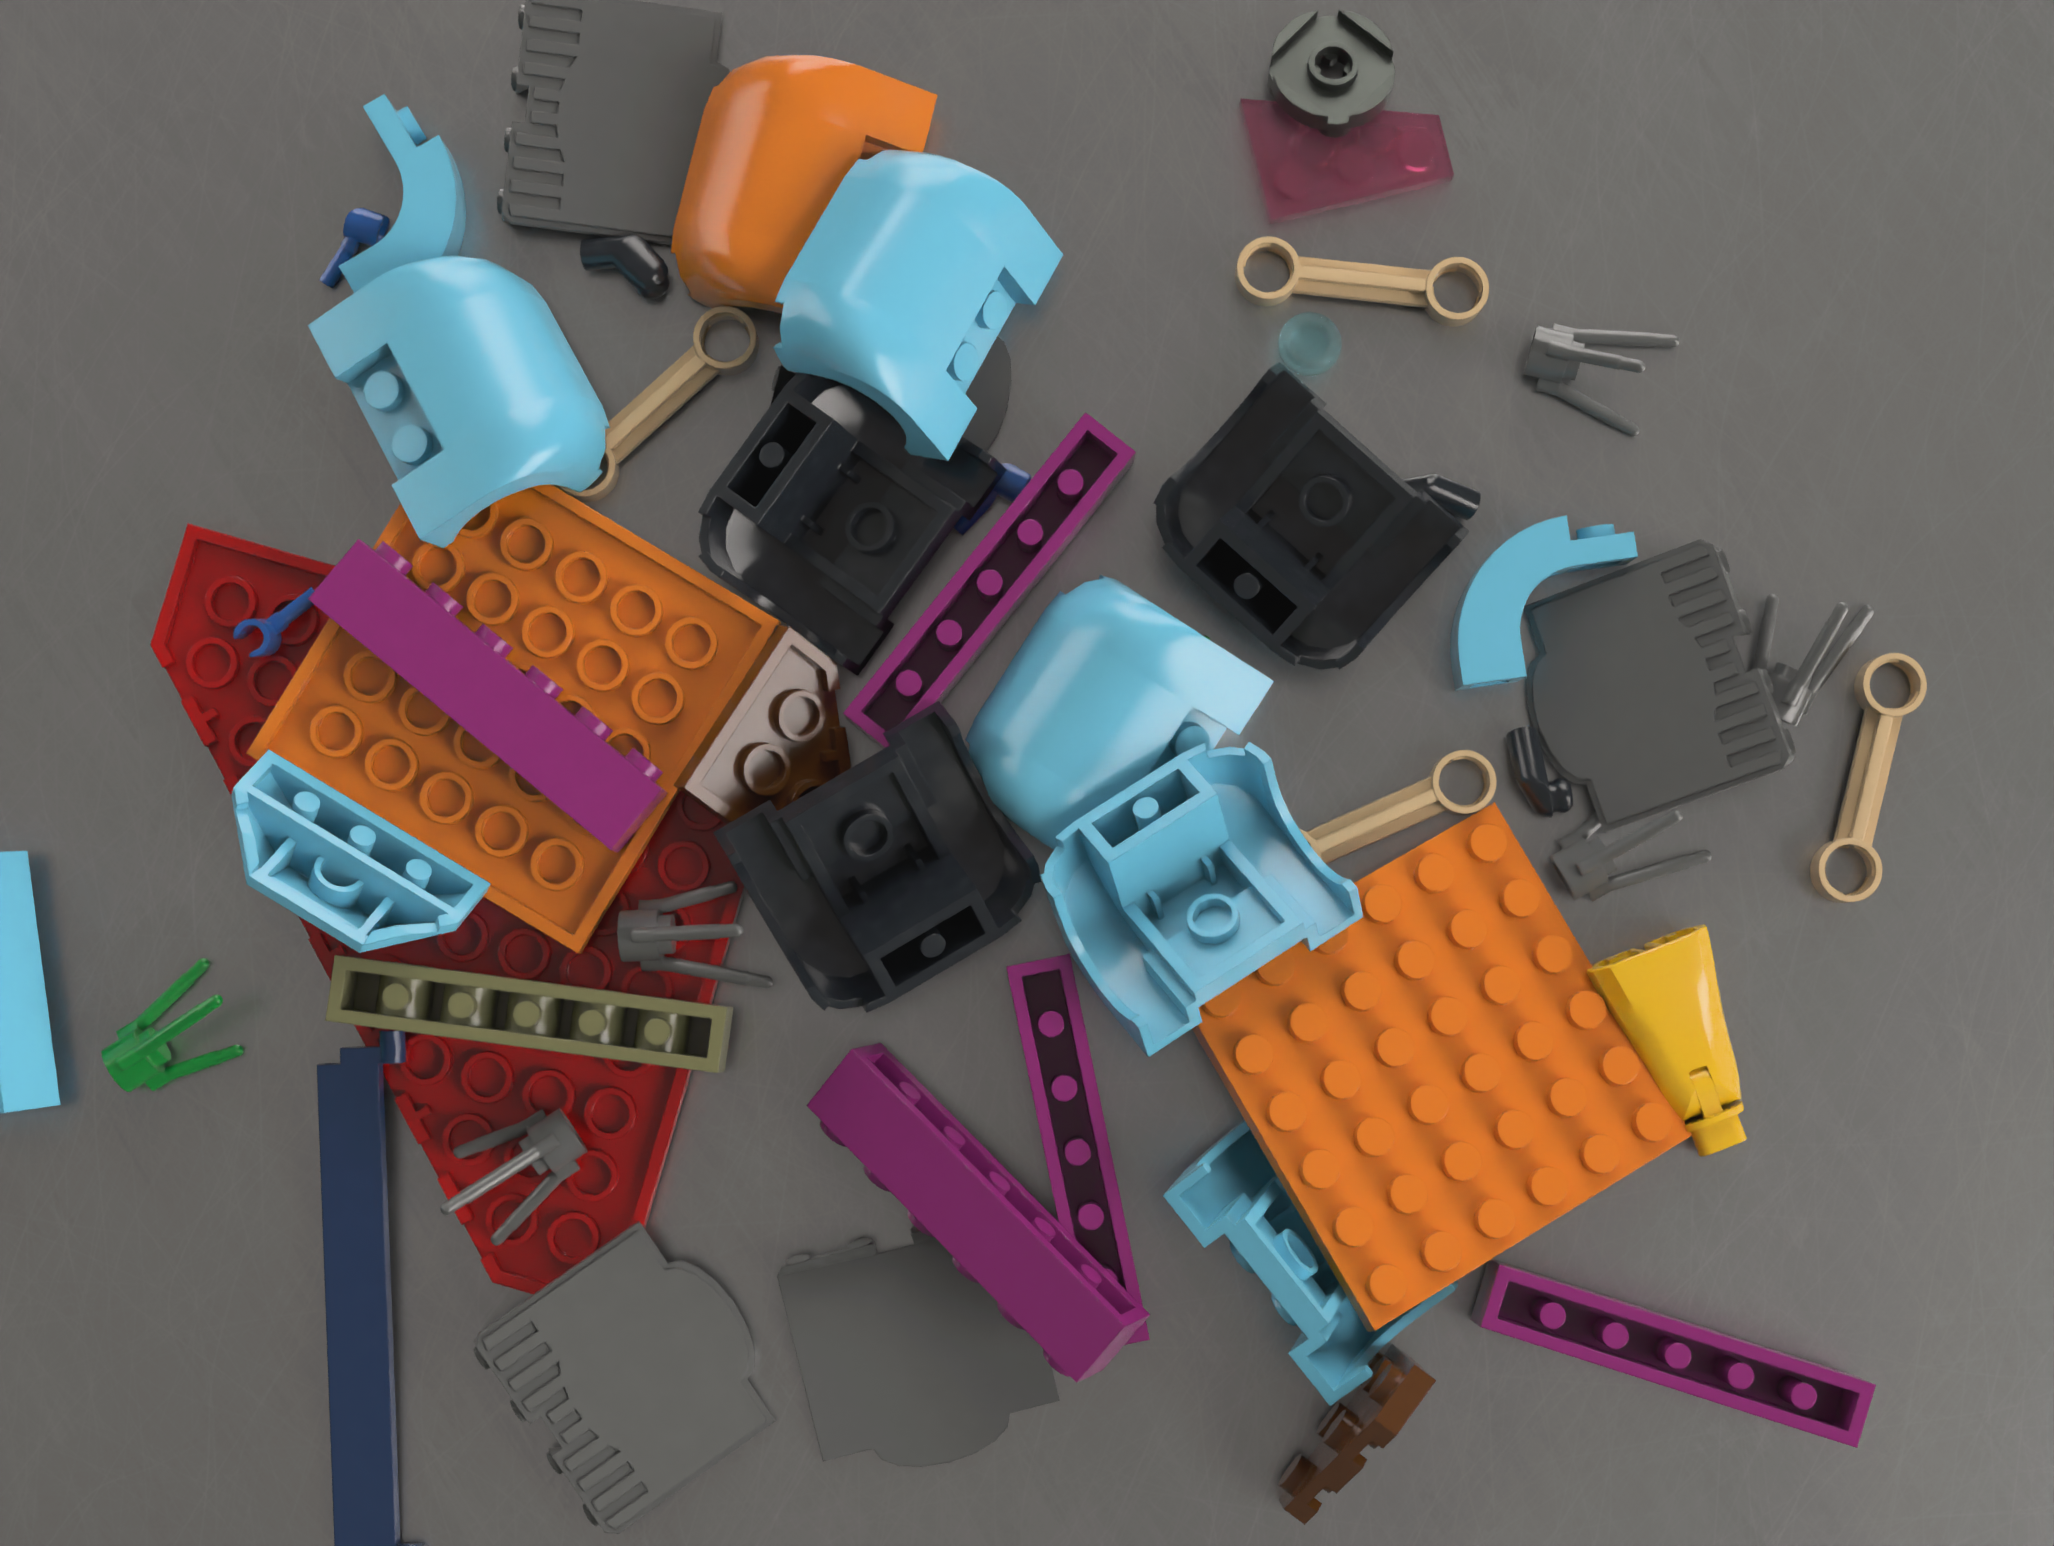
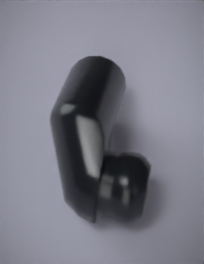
(632, 258)
(1451, 495)
(1530, 774)

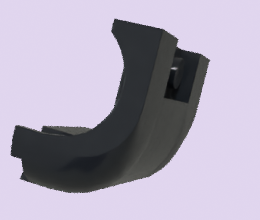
(834, 515)
(1301, 527)
(885, 868)

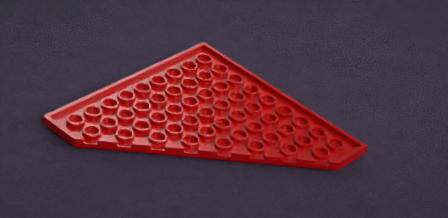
(453, 1085)

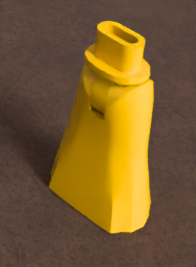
(1676, 1022)

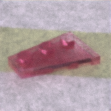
(1314, 173)

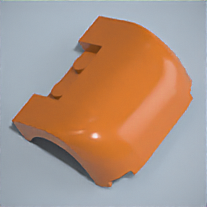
(772, 159)

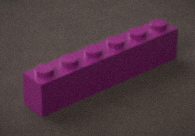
(994, 579)
(488, 694)
(1072, 1116)
(977, 1212)
(1673, 1353)

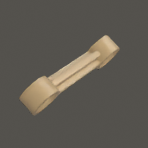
(1362, 281)
(668, 395)
(1868, 777)
(1397, 811)

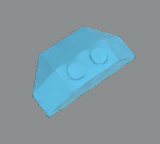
(344, 862)

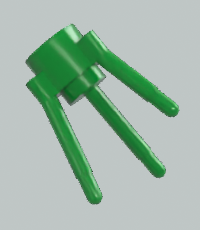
(141, 1054)

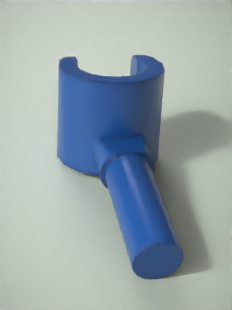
(359, 227)
(1008, 488)
(274, 625)

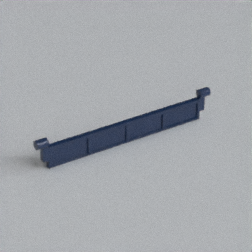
(359, 1293)

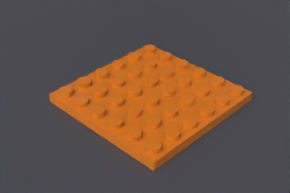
(596, 613)
(1436, 1071)

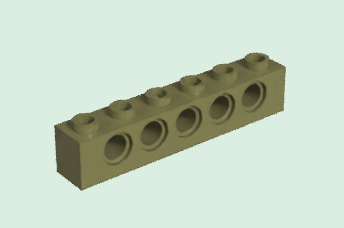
(529, 1014)

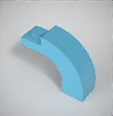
(432, 203)
(1489, 612)

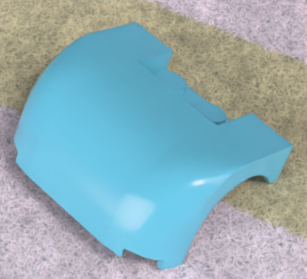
(912, 288)
(464, 388)
(1101, 702)
(1189, 889)
(1239, 1195)

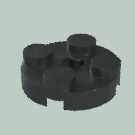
(1327, 103)

